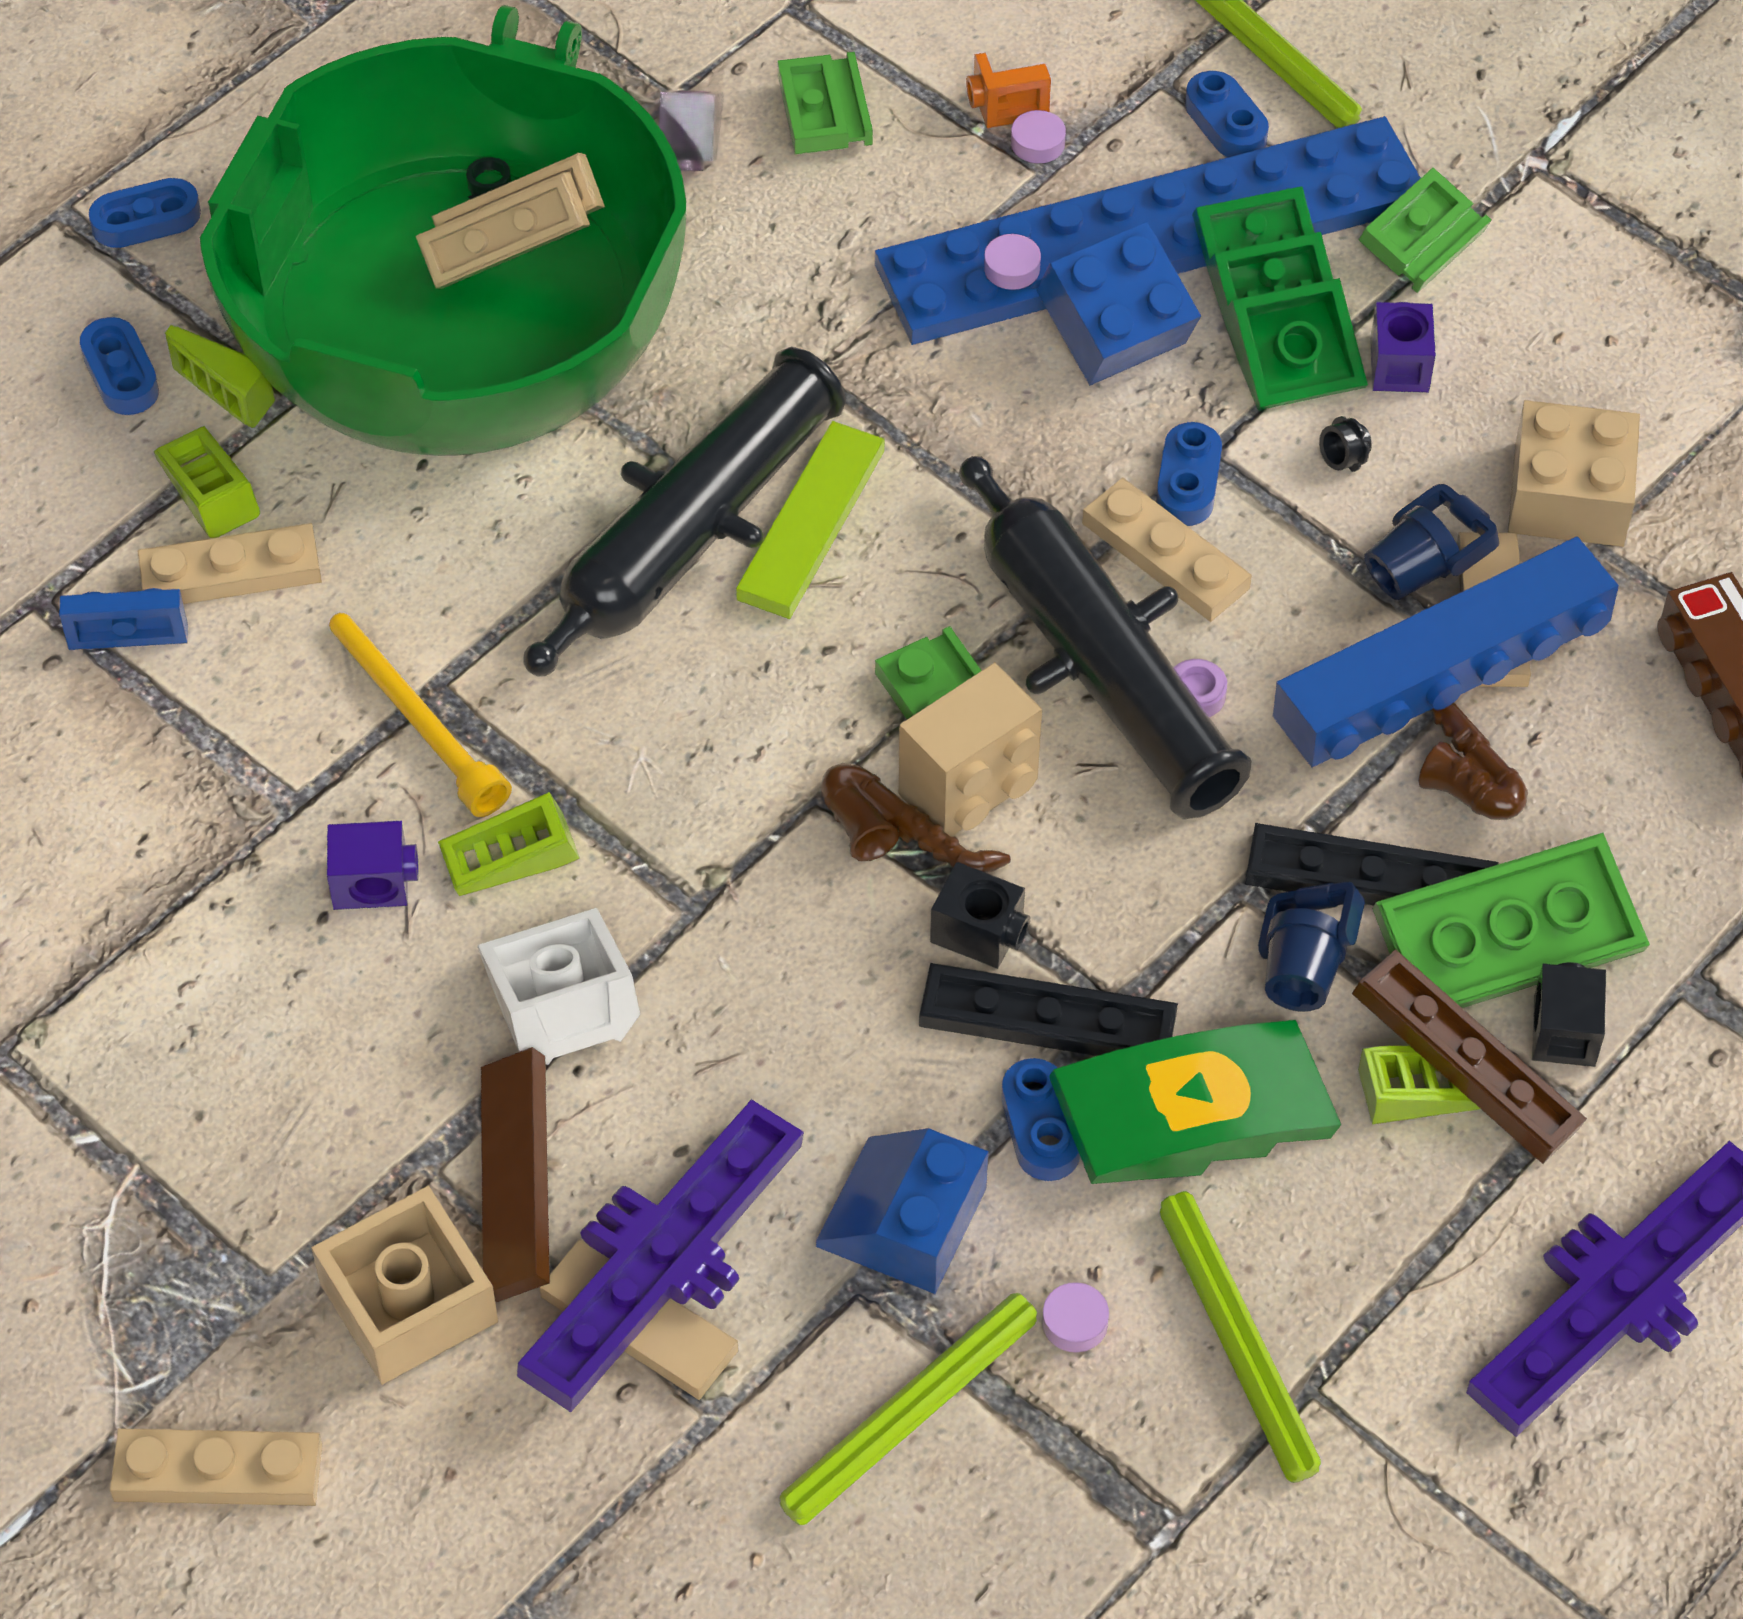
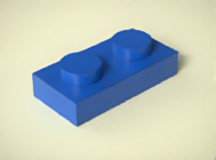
(123, 619)

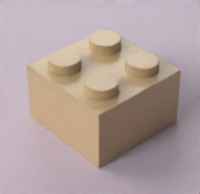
(1574, 473)
(970, 750)
(405, 1284)

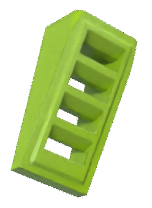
(221, 374)
(210, 485)
(519, 821)
(1407, 1102)

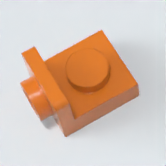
(1007, 93)

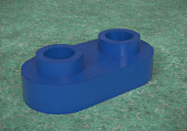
(1220, 109)
(144, 212)
(124, 375)
(1191, 469)
(1036, 1115)

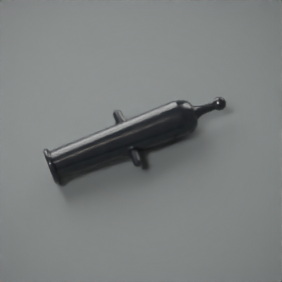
(690, 505)
(1106, 646)

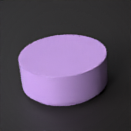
(1038, 136)
(1012, 261)
(1205, 682)
(1075, 1317)

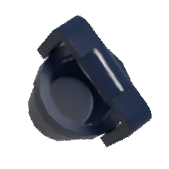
(1423, 548)
(1306, 944)

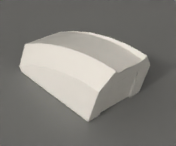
(562, 985)

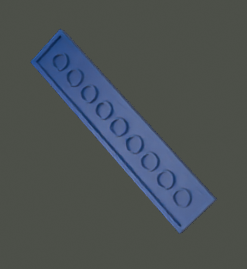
(1344, 173)

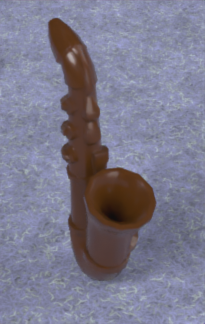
(1479, 777)
(878, 817)

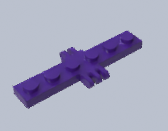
(659, 1254)
(1615, 1292)

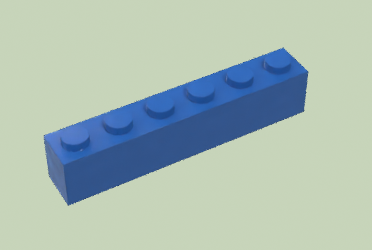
(1444, 652)

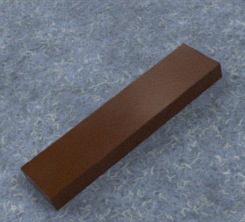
(1469, 1056)
(515, 1174)

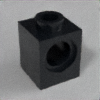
(976, 893)
(1569, 1014)

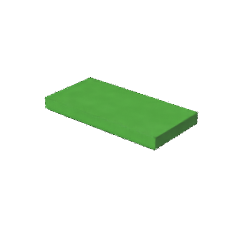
(1501, 923)

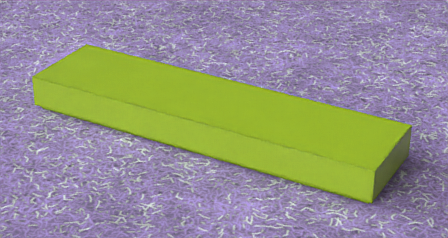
(810, 520)

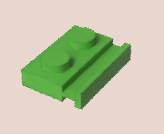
(824, 103)
(1424, 229)
(925, 671)

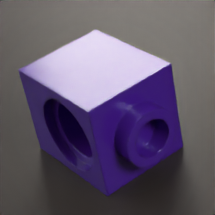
(1402, 347)
(369, 865)

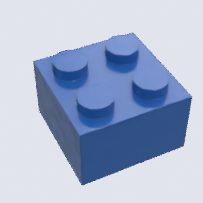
(1118, 303)

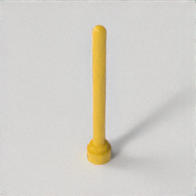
(479, 784)

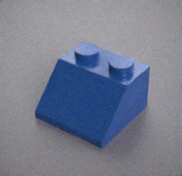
(907, 1205)

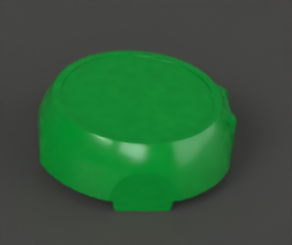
(325, 264)

